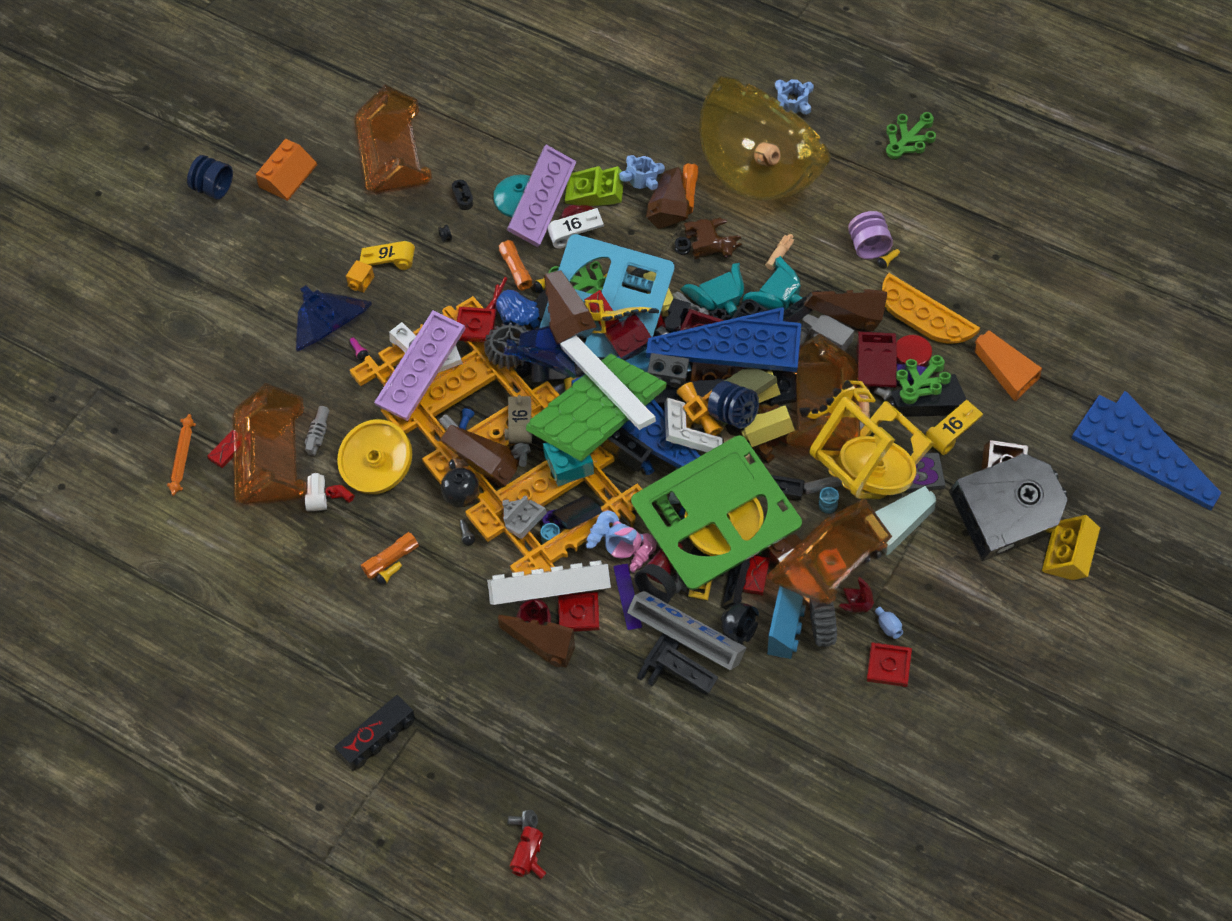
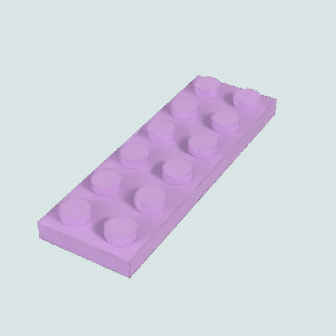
(541, 196)
(420, 365)

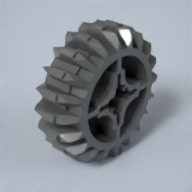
(496, 343)
(823, 623)

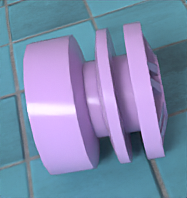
(870, 235)

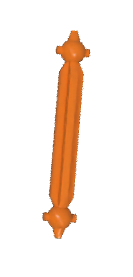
(181, 454)

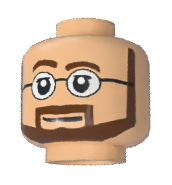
(767, 154)

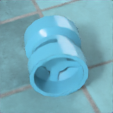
(828, 500)
(549, 531)

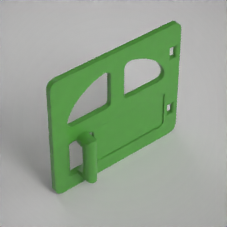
(708, 492)

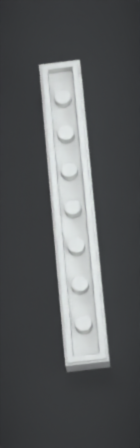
(608, 382)

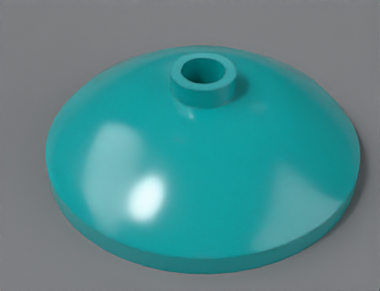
(509, 193)

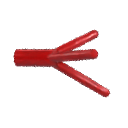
(497, 292)

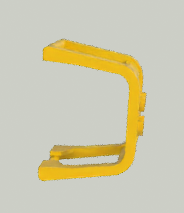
(886, 412)

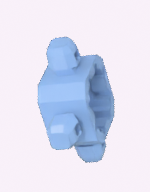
(794, 87)
(641, 172)

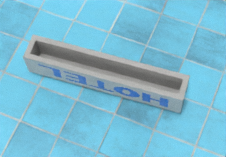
(686, 630)

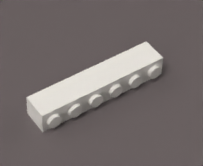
(550, 583)

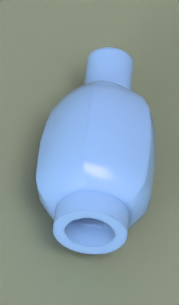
(889, 623)

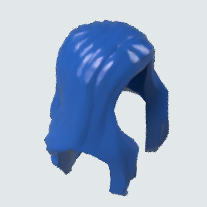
(517, 309)

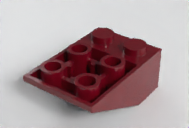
(877, 359)

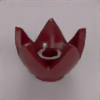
(859, 599)
(534, 610)

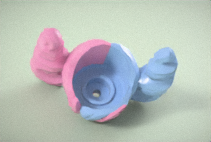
(621, 540)

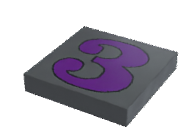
(928, 473)

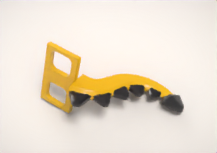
(618, 314)
(847, 391)

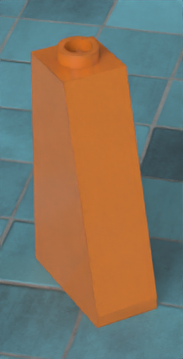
(1008, 365)

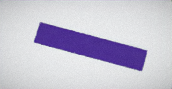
(626, 594)

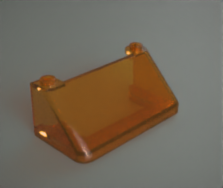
(388, 141)
(820, 371)
(267, 447)
(831, 552)

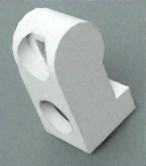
(403, 338)

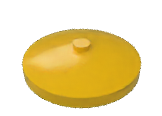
(374, 456)
(890, 477)
(746, 521)

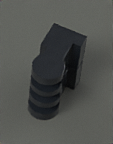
(676, 315)

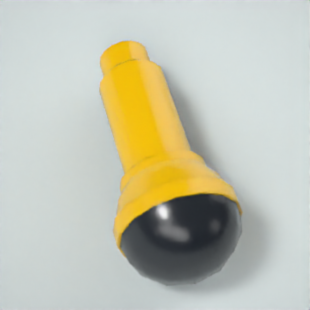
(884, 261)
(539, 285)
(384, 576)

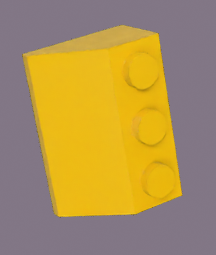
(1071, 548)

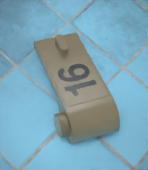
(518, 417)

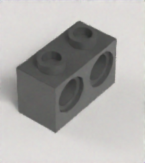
(669, 365)

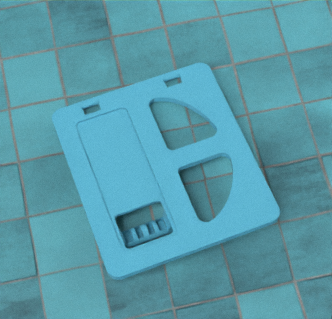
(583, 250)

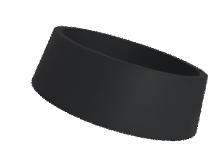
(660, 574)

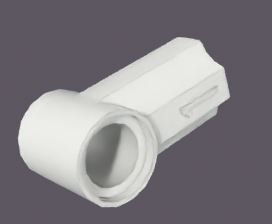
(316, 498)

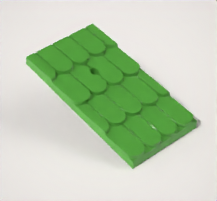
(585, 416)

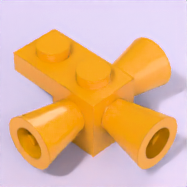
(698, 409)

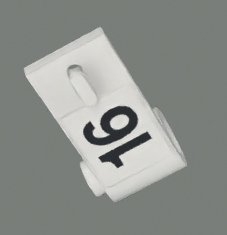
(562, 229)

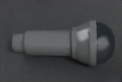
(467, 537)

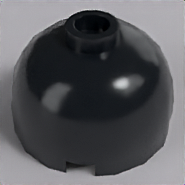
(460, 487)
(739, 622)

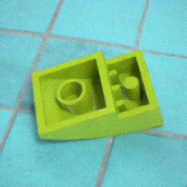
(594, 187)

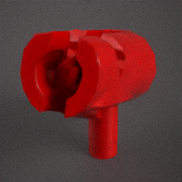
(525, 854)

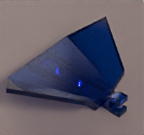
(324, 314)
(540, 348)

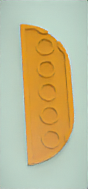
(925, 313)

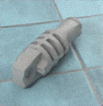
(316, 431)

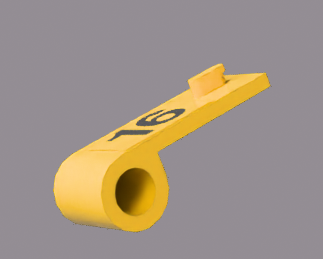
(399, 253)
(950, 428)

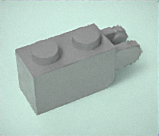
(829, 328)

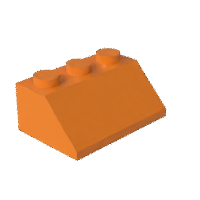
(285, 170)

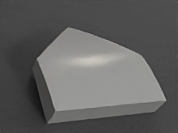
(522, 515)

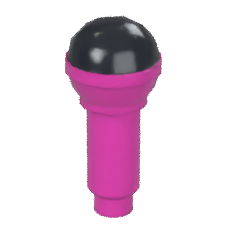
(361, 352)

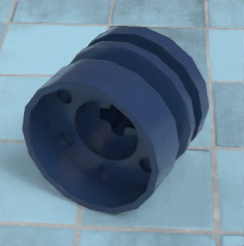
(210, 177)
(733, 404)

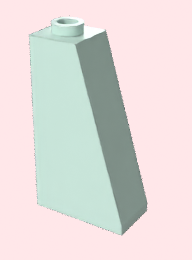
(906, 515)

